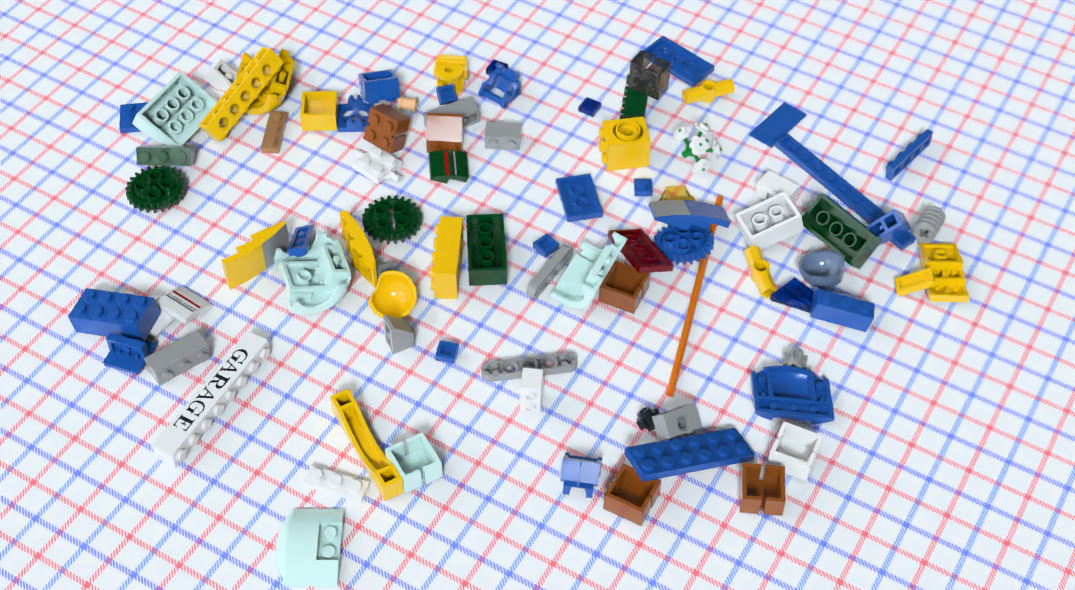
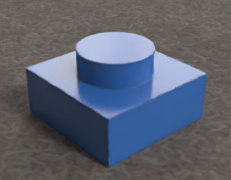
(446, 94)
(643, 187)
(546, 245)
(447, 352)

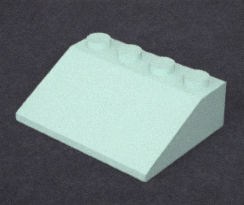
(175, 111)

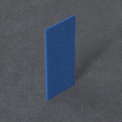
(777, 124)

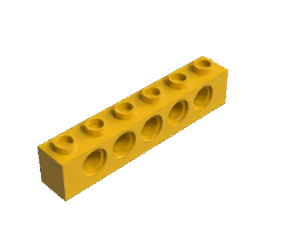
(232, 96)

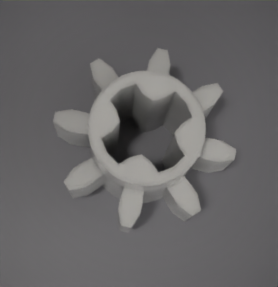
(795, 358)

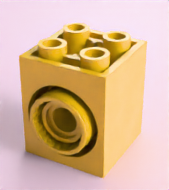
(624, 143)

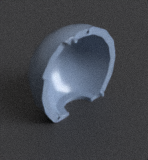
(822, 268)

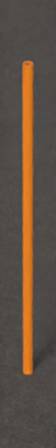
(690, 315)

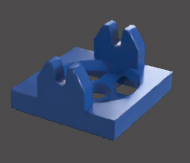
(353, 125)

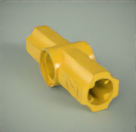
(708, 91)
(760, 271)

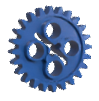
(684, 245)

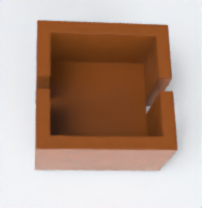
(385, 124)
(624, 287)
(764, 494)
(630, 496)

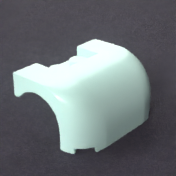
(586, 273)
(317, 278)

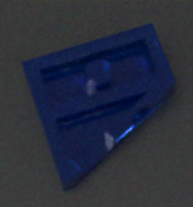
(794, 295)

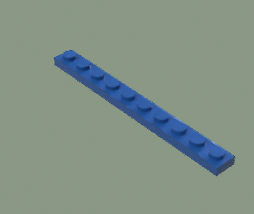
(837, 185)

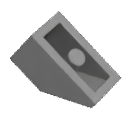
(398, 334)

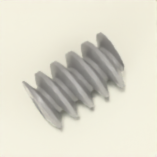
(929, 224)

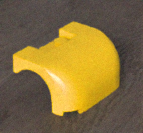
(275, 92)

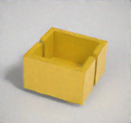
(319, 110)

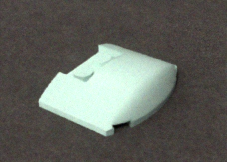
(310, 547)

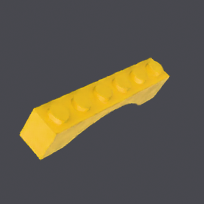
(376, 463)

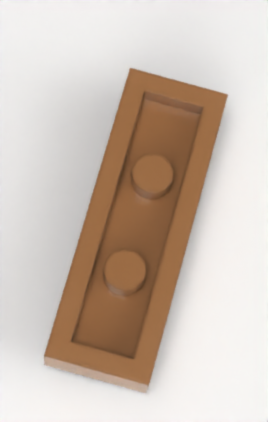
(274, 132)

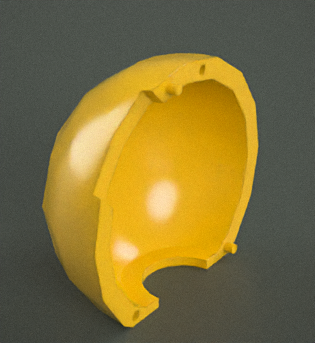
(393, 295)

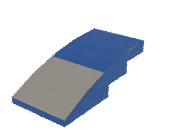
(686, 212)

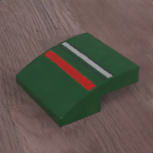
(448, 165)

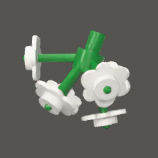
(699, 145)

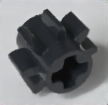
(645, 418)

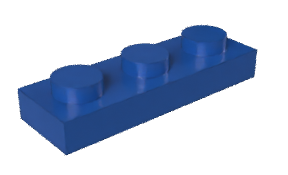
(301, 241)

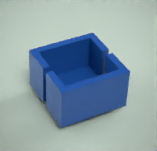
(379, 86)

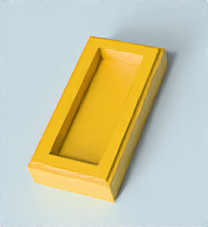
(915, 281)

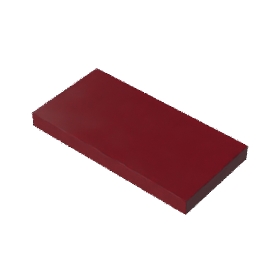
(642, 252)

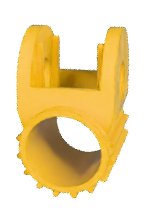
(451, 70)

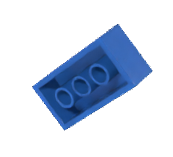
(115, 313)

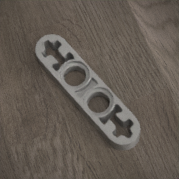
(549, 271)

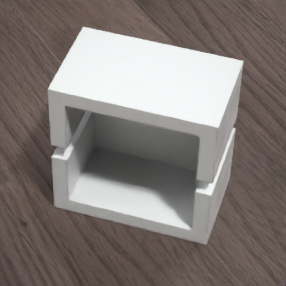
(795, 450)

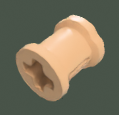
(408, 103)

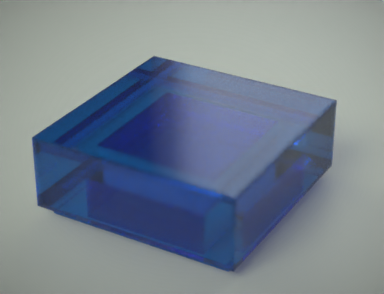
(589, 107)

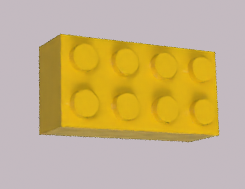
(447, 257)

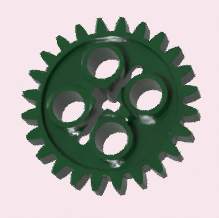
(155, 189)
(378, 223)

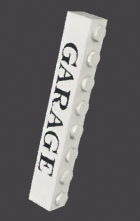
(211, 399)

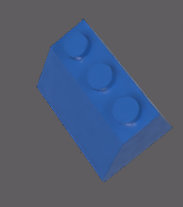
(842, 309)

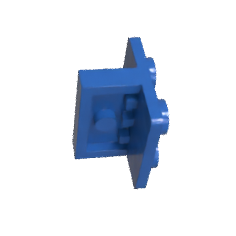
(127, 353)

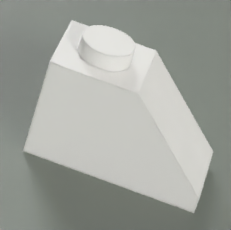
(220, 75)

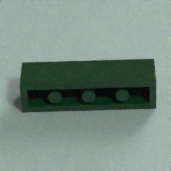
(634, 103)

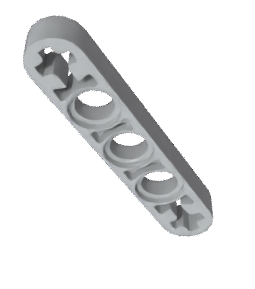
(519, 363)

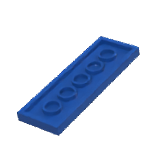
(689, 454)

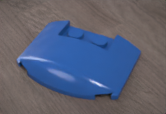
(791, 394)

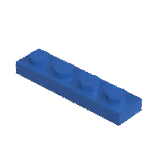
(904, 158)

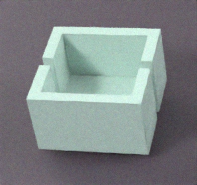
(419, 464)

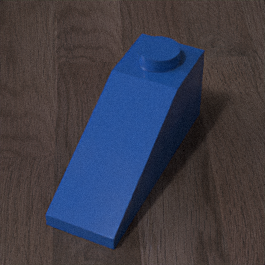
(890, 226)

